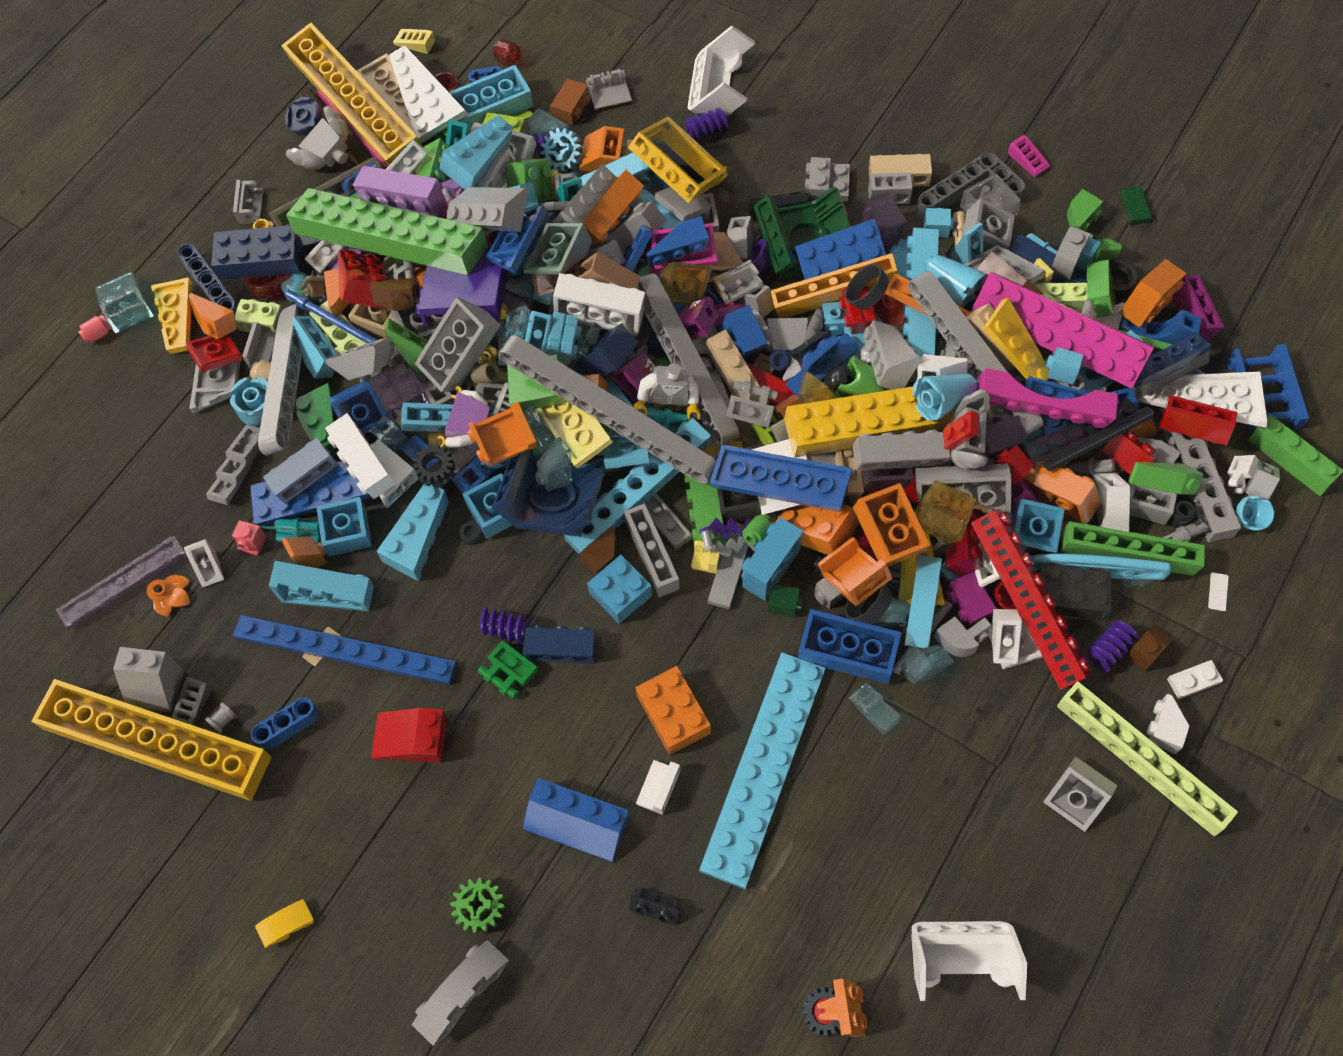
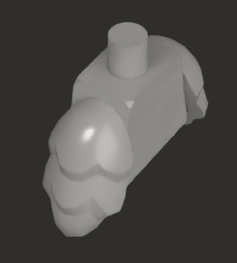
(323, 144)
(789, 332)
(969, 453)

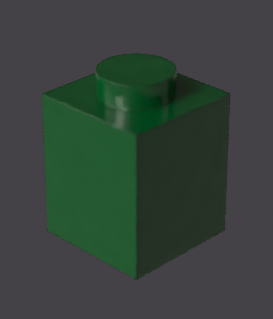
(784, 600)

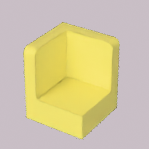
(705, 561)

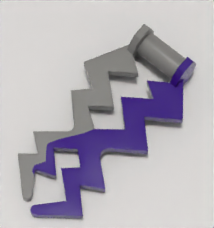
(716, 527)

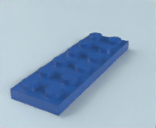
(781, 478)
(330, 488)

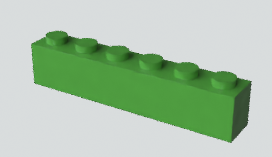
(1094, 540)

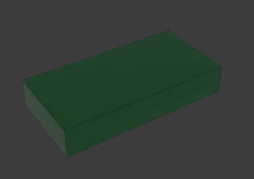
(1135, 205)

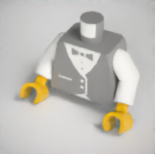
(669, 386)

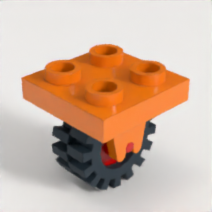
(836, 1010)

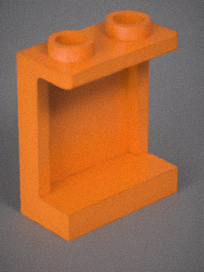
(502, 436)
(854, 572)

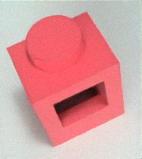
(249, 538)

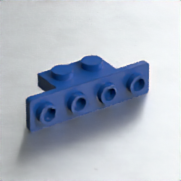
(826, 357)

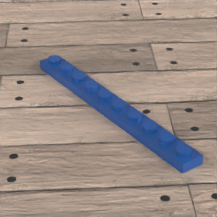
(345, 650)

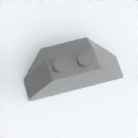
(363, 360)

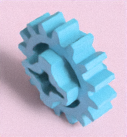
(568, 155)

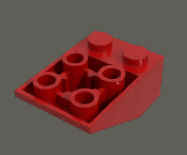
(356, 274)

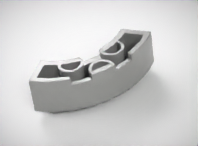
(629, 225)
(448, 1003)

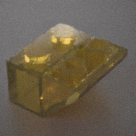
(944, 512)

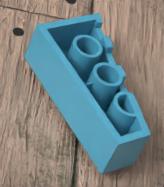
(474, 154)
(636, 167)
(412, 536)
(320, 587)

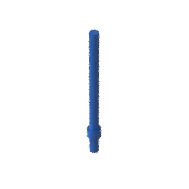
(305, 303)

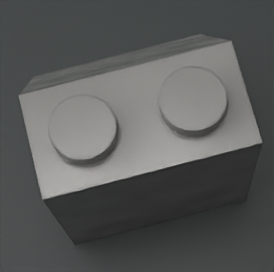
(148, 679)

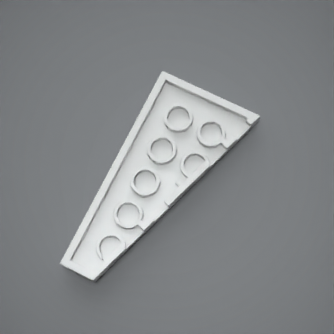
(425, 98)
(1229, 391)

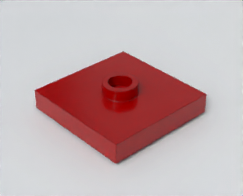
(213, 352)

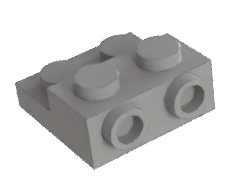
(826, 175)

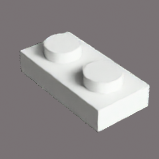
(1195, 679)

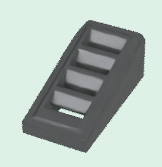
(183, 700)

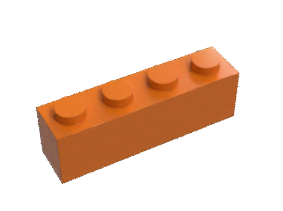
(611, 206)

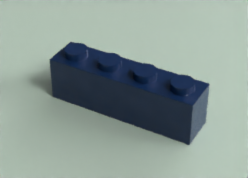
(1032, 251)

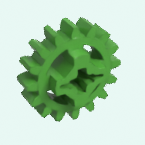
(467, 905)

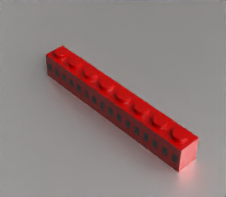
(1031, 599)

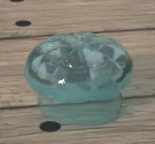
(895, 615)

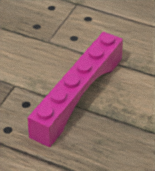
(1003, 390)

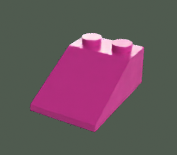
(706, 257)

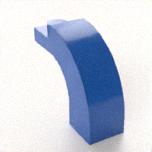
(1168, 331)

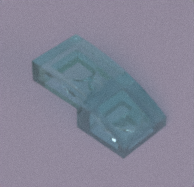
(873, 707)

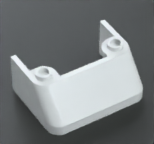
(713, 72)
(968, 949)

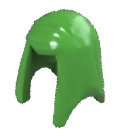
(864, 382)

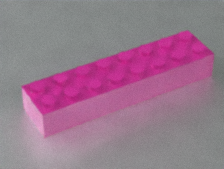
(1059, 326)

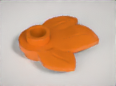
(171, 596)

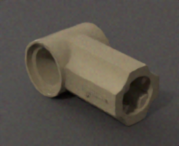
(489, 374)

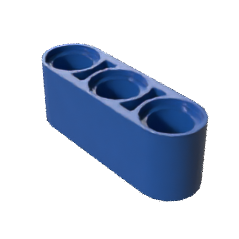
(273, 723)

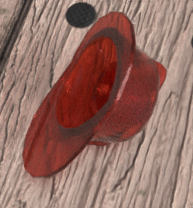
(265, 285)
(890, 311)

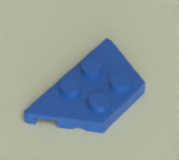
(511, 247)

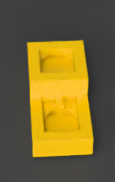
(283, 923)

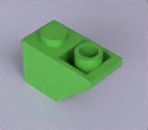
(1083, 210)

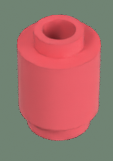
(94, 329)

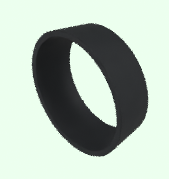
(859, 281)
(875, 612)

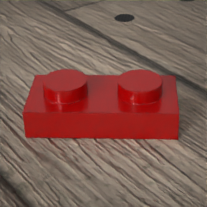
(960, 430)

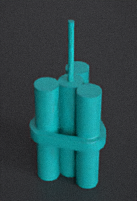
(665, 417)
(296, 528)

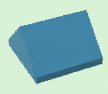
(1037, 524)

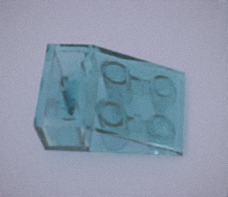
(123, 302)

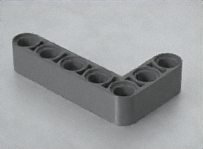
(952, 187)

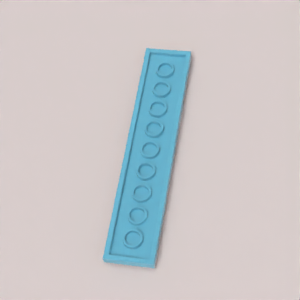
(762, 771)

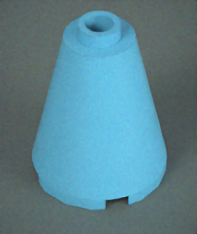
(956, 278)
(942, 393)

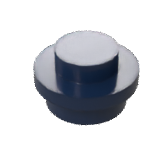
(779, 360)

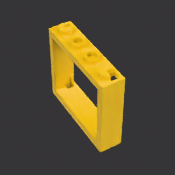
(686, 148)

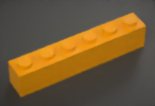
(826, 288)

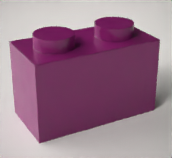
(970, 600)

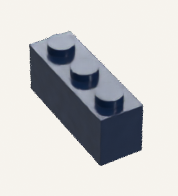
(560, 644)

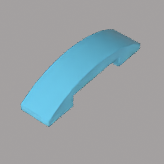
(923, 601)

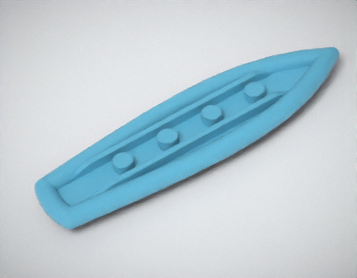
(1120, 567)

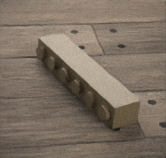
(332, 186)

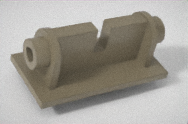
(314, 286)

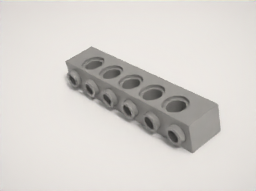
(1205, 506)

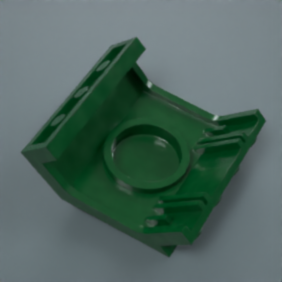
(799, 224)

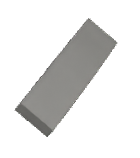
(236, 466)

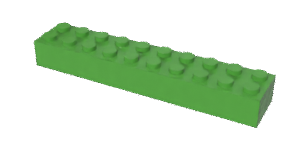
(388, 231)

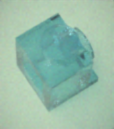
(388, 433)

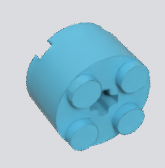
(249, 399)

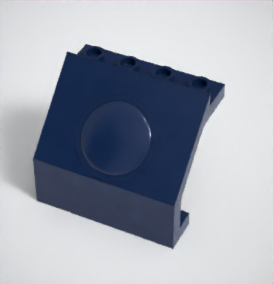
(557, 511)

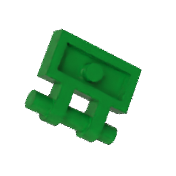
(511, 663)

